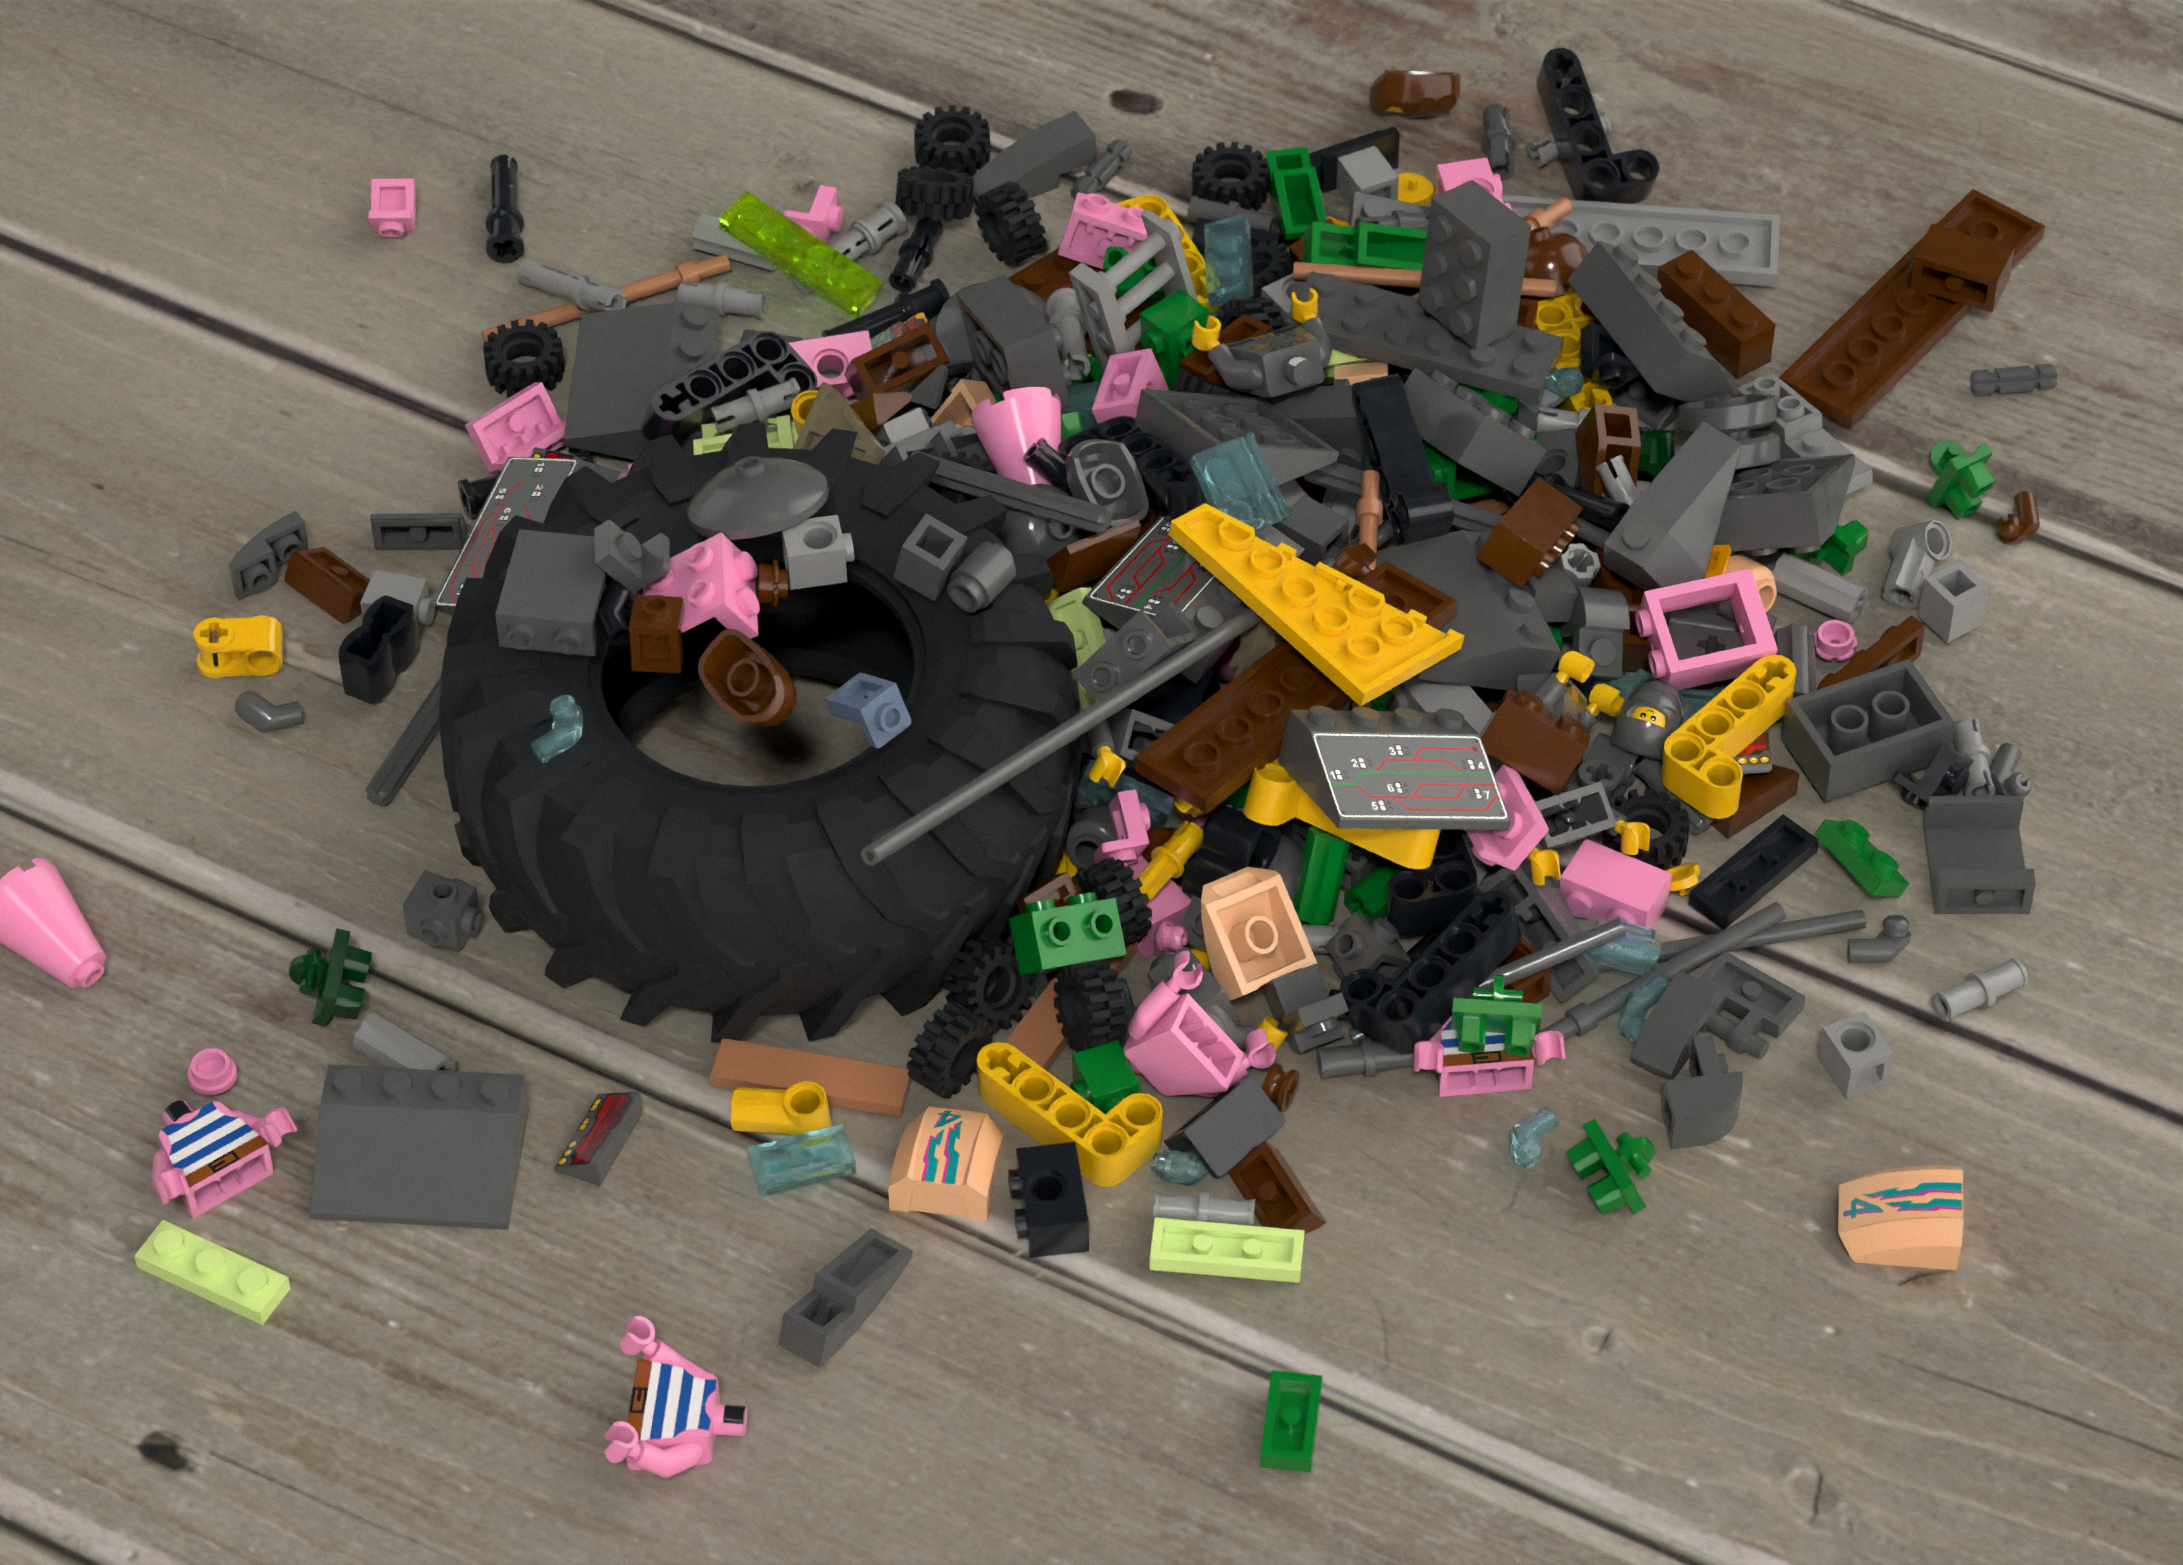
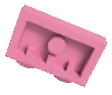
(1100, 224)
(1525, 830)

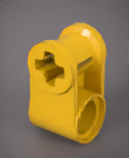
(243, 647)

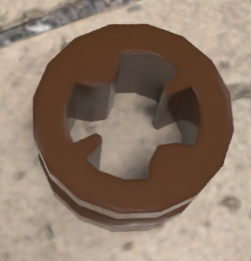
(1281, 1086)

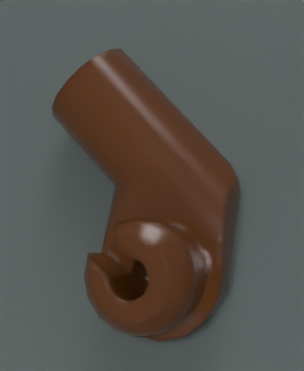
(2023, 523)

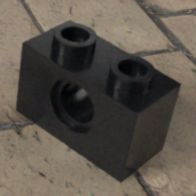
(1051, 1175)

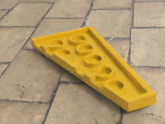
(1318, 610)

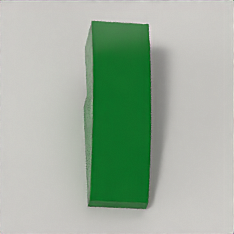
(1294, 191)
(1364, 245)

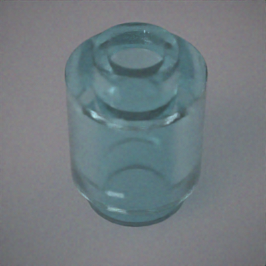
(1630, 953)

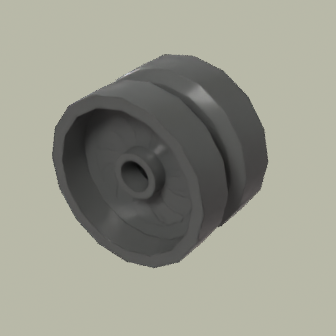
(1736, 418)

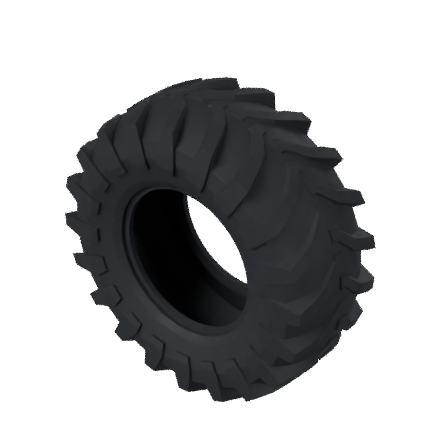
(762, 891)

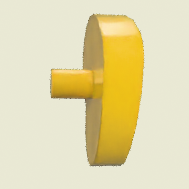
(1415, 189)
(1684, 877)

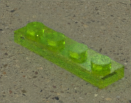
(801, 254)

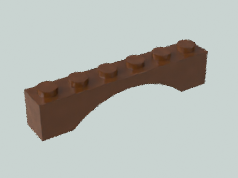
(1601, 437)

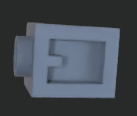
(873, 704)

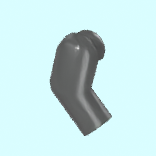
(264, 715)
(2002, 772)
(1884, 946)

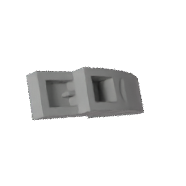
(1801, 428)

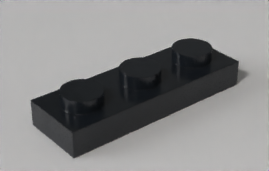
(1753, 871)

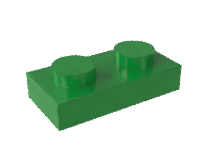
(1862, 859)
(1291, 1421)

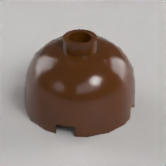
(1552, 258)

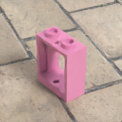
(1713, 667)

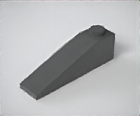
(1675, 520)

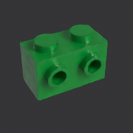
(1169, 330)
(1067, 935)

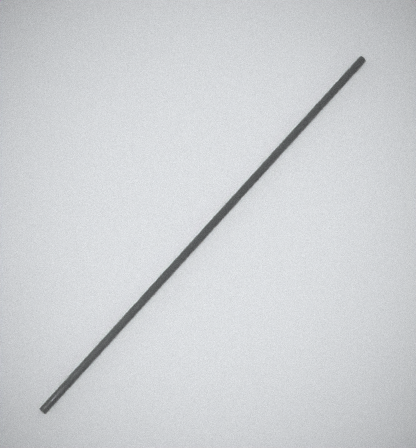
(1072, 728)

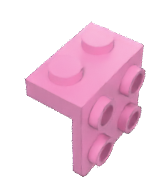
(715, 583)

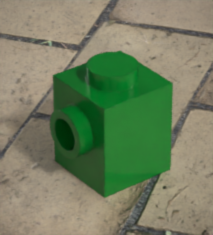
(1103, 1076)

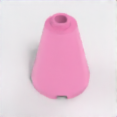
(1016, 424)
(47, 926)

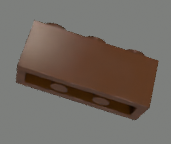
(1733, 327)
(1532, 534)

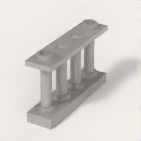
(1096, 291)

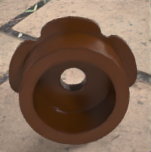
(771, 583)

